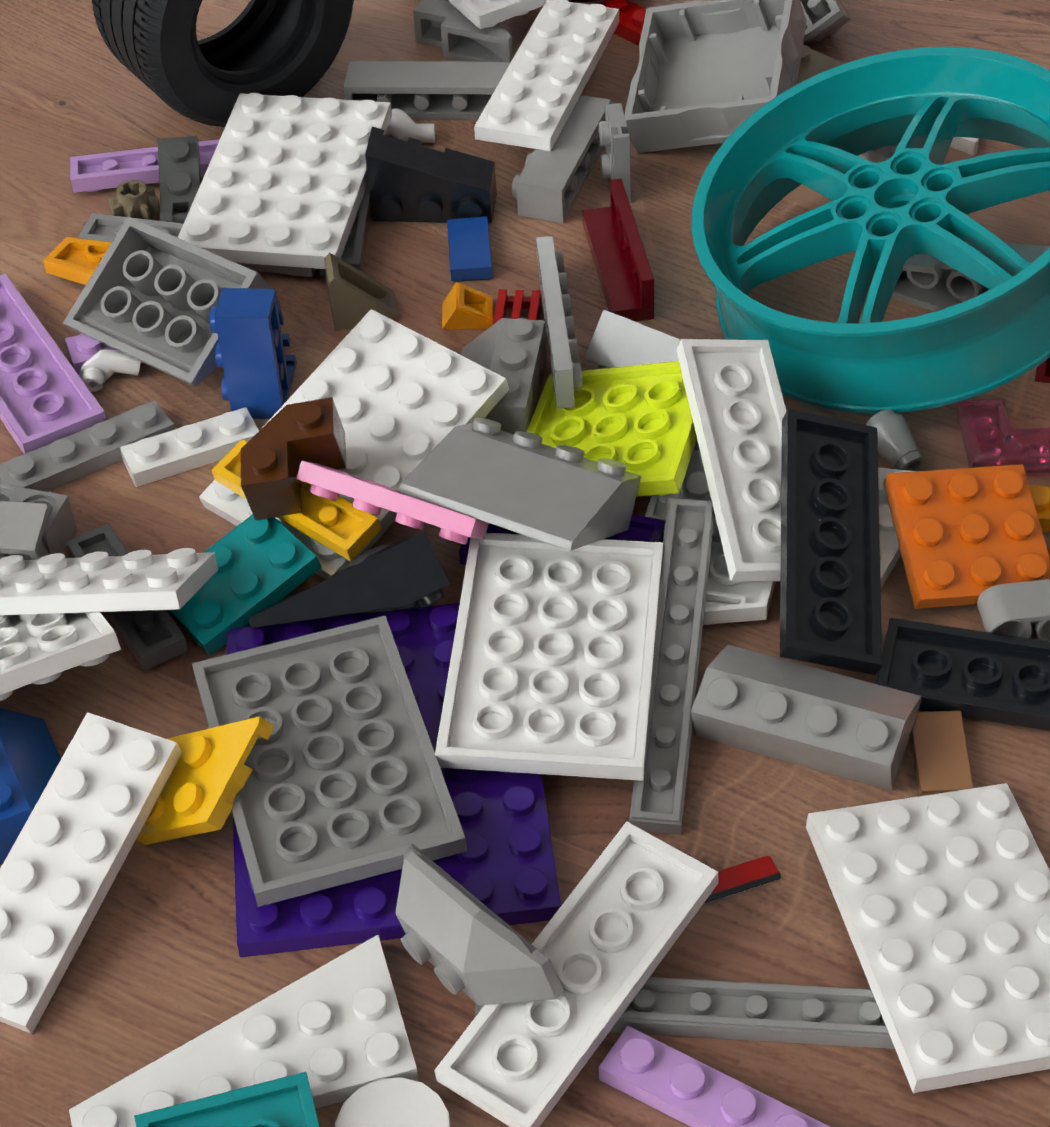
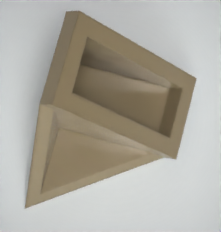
(355, 294)

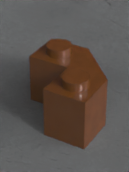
(273, 456)

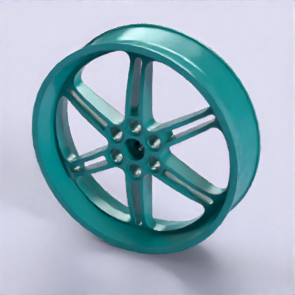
(886, 216)

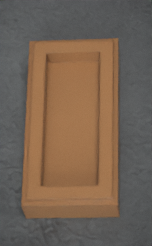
(940, 752)

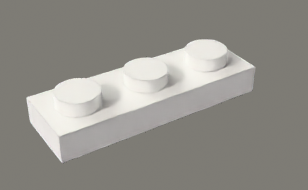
(186, 447)

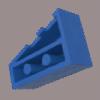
(252, 350)

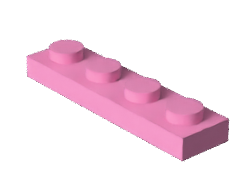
(373, 496)

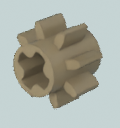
(134, 200)

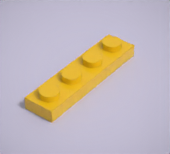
(322, 519)

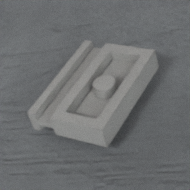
(614, 136)

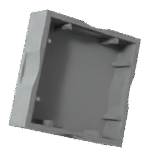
(710, 69)

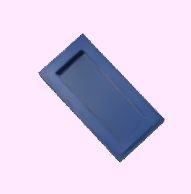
(469, 249)

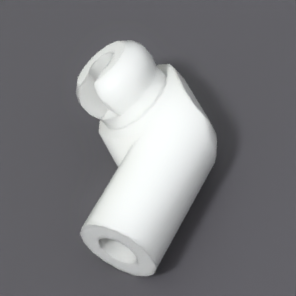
(403, 127)
(104, 365)

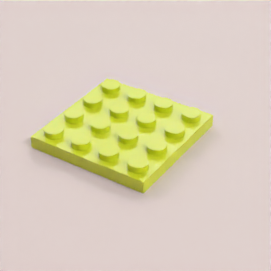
(628, 417)

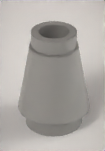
(896, 441)

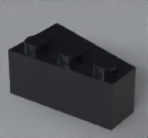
(426, 184)

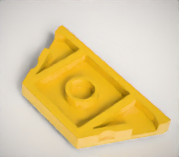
(204, 781)

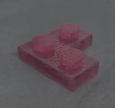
(992, 441)

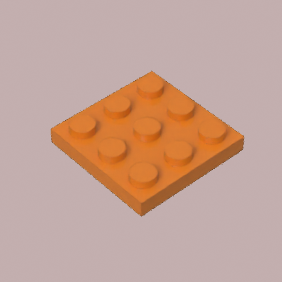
(965, 532)

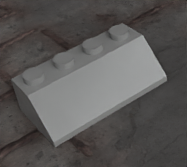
(805, 716)

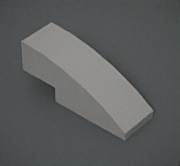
(444, 26)

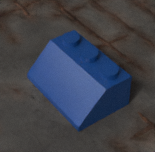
(26, 767)

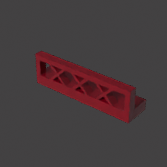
(620, 256)

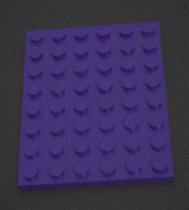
(501, 815)

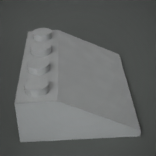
(156, 300)
(526, 485)

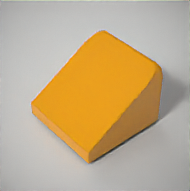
(467, 309)

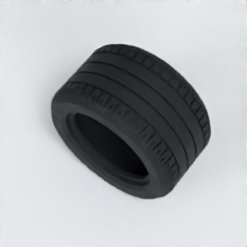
(265, 50)

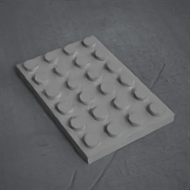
(346, 762)

